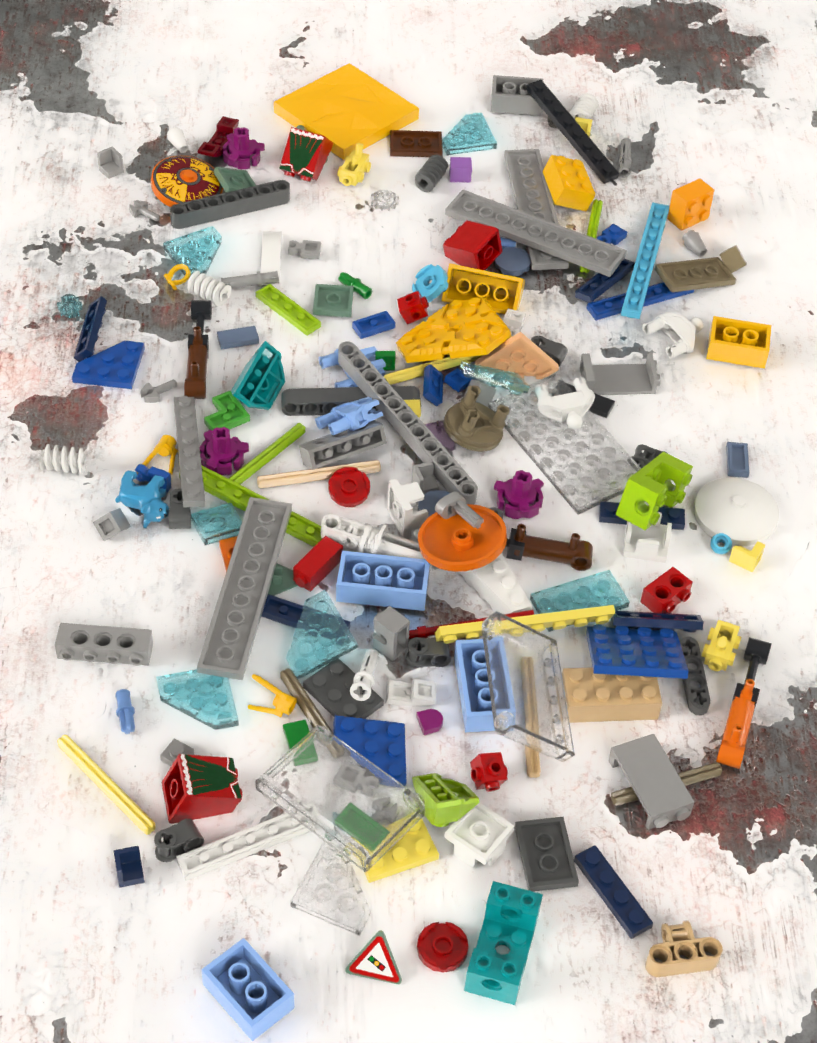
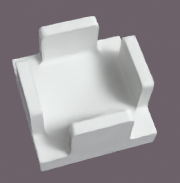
(400, 506)
(649, 543)
(479, 836)

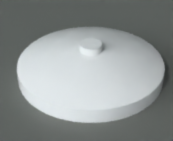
(736, 509)

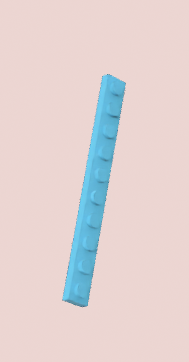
(645, 261)

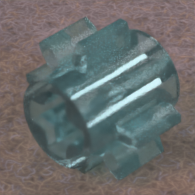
(69, 306)

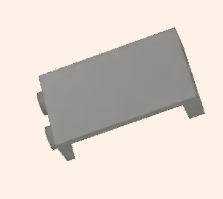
(620, 378)
(653, 780)

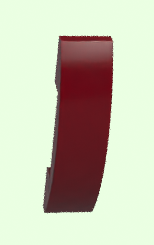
(215, 145)

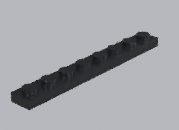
(572, 131)

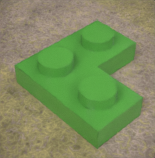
(230, 412)

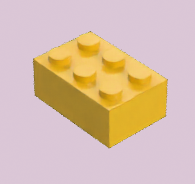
(568, 183)
(739, 342)

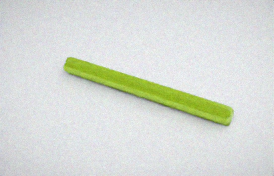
(593, 224)
(268, 454)

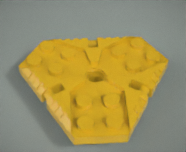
(455, 330)

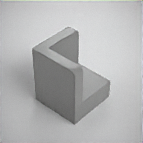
(110, 162)
(487, 392)
(423, 475)
(111, 524)

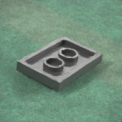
(332, 690)
(546, 854)

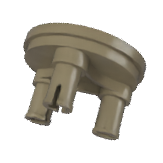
(475, 424)

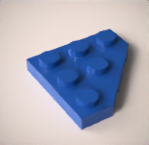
(112, 366)
(377, 741)

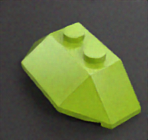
(444, 798)

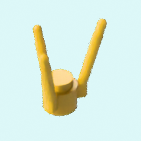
(165, 447)
(284, 702)

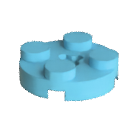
(436, 287)

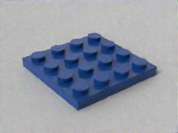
(636, 652)

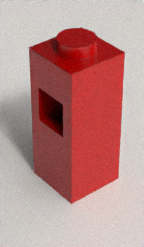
(317, 563)

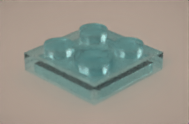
(217, 523)

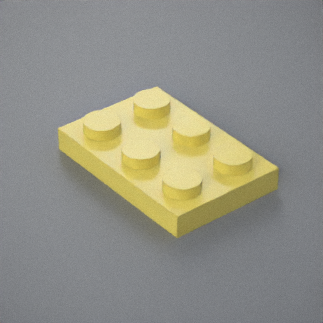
(409, 852)

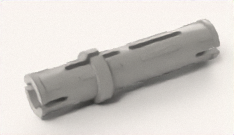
(625, 160)
(252, 280)

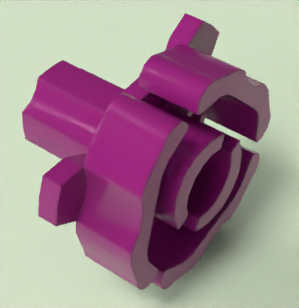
(240, 149)
(222, 450)
(520, 493)

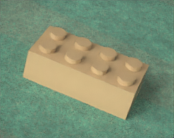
(609, 696)

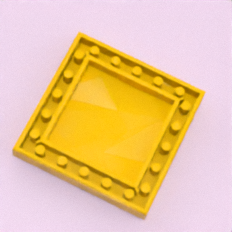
(347, 109)

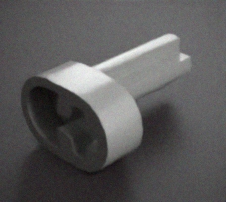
(456, 504)

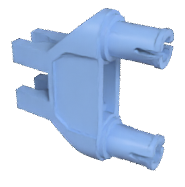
(332, 360)
(349, 416)

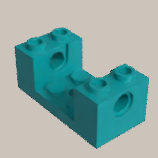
(510, 922)

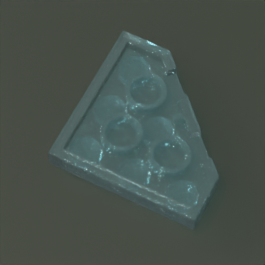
(469, 135)
(195, 249)
(496, 377)
(319, 636)
(200, 697)

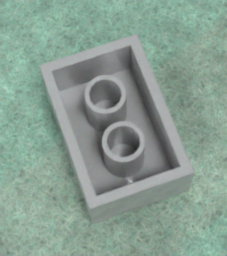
(511, 96)

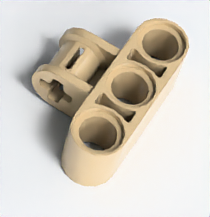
(681, 941)

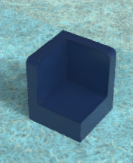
(129, 866)

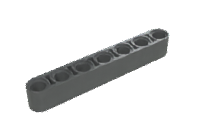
(230, 204)
(322, 400)

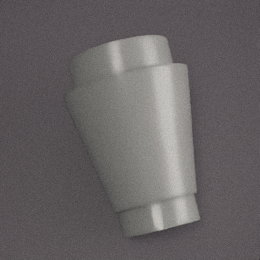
(694, 243)

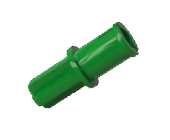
(359, 287)

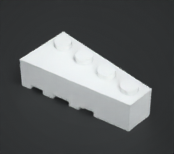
(498, 586)

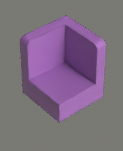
(460, 169)

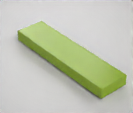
(288, 309)

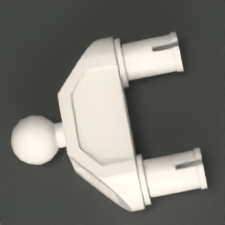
(678, 329)
(568, 406)

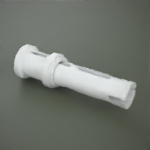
(364, 678)

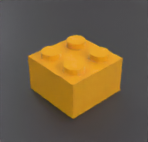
(690, 204)

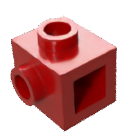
(413, 307)
(488, 771)

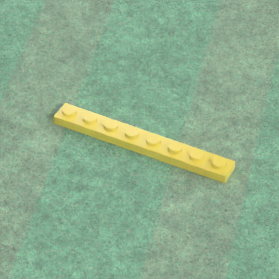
(538, 622)

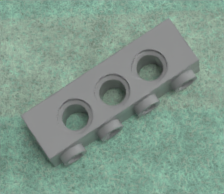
(342, 445)
(104, 644)

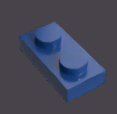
(373, 324)
(433, 385)

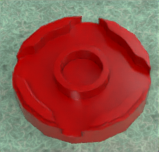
(349, 487)
(442, 947)

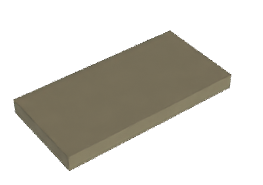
(695, 274)

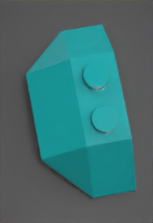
(260, 378)

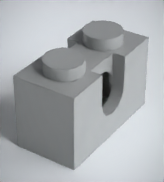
(391, 633)

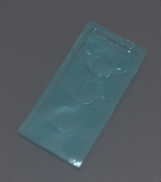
(582, 593)

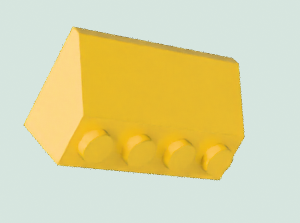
(499, 290)

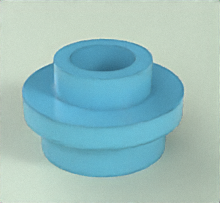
(721, 537)

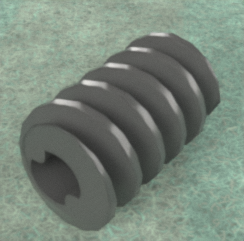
(431, 173)

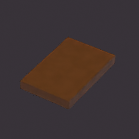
(415, 143)

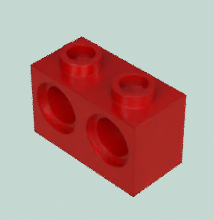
(667, 591)

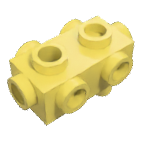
(354, 167)
(723, 640)

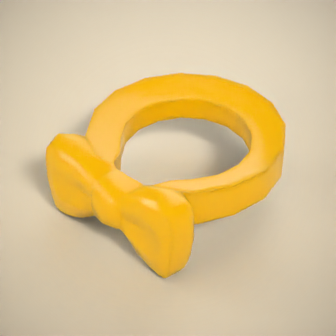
(169, 276)

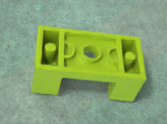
(654, 486)

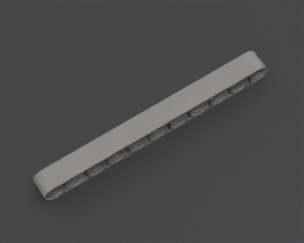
(406, 422)

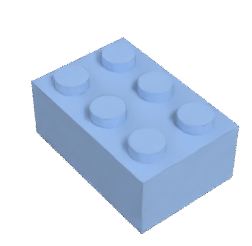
(248, 989)

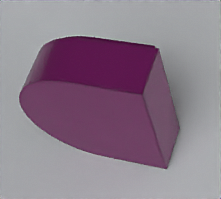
(430, 721)

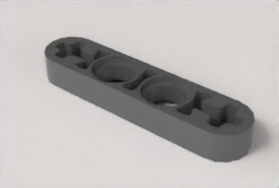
(695, 675)

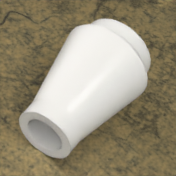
(177, 138)

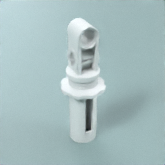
(368, 539)

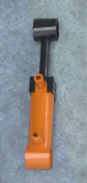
(742, 707)

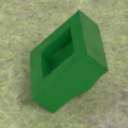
(389, 358)

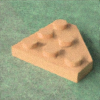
(521, 357)

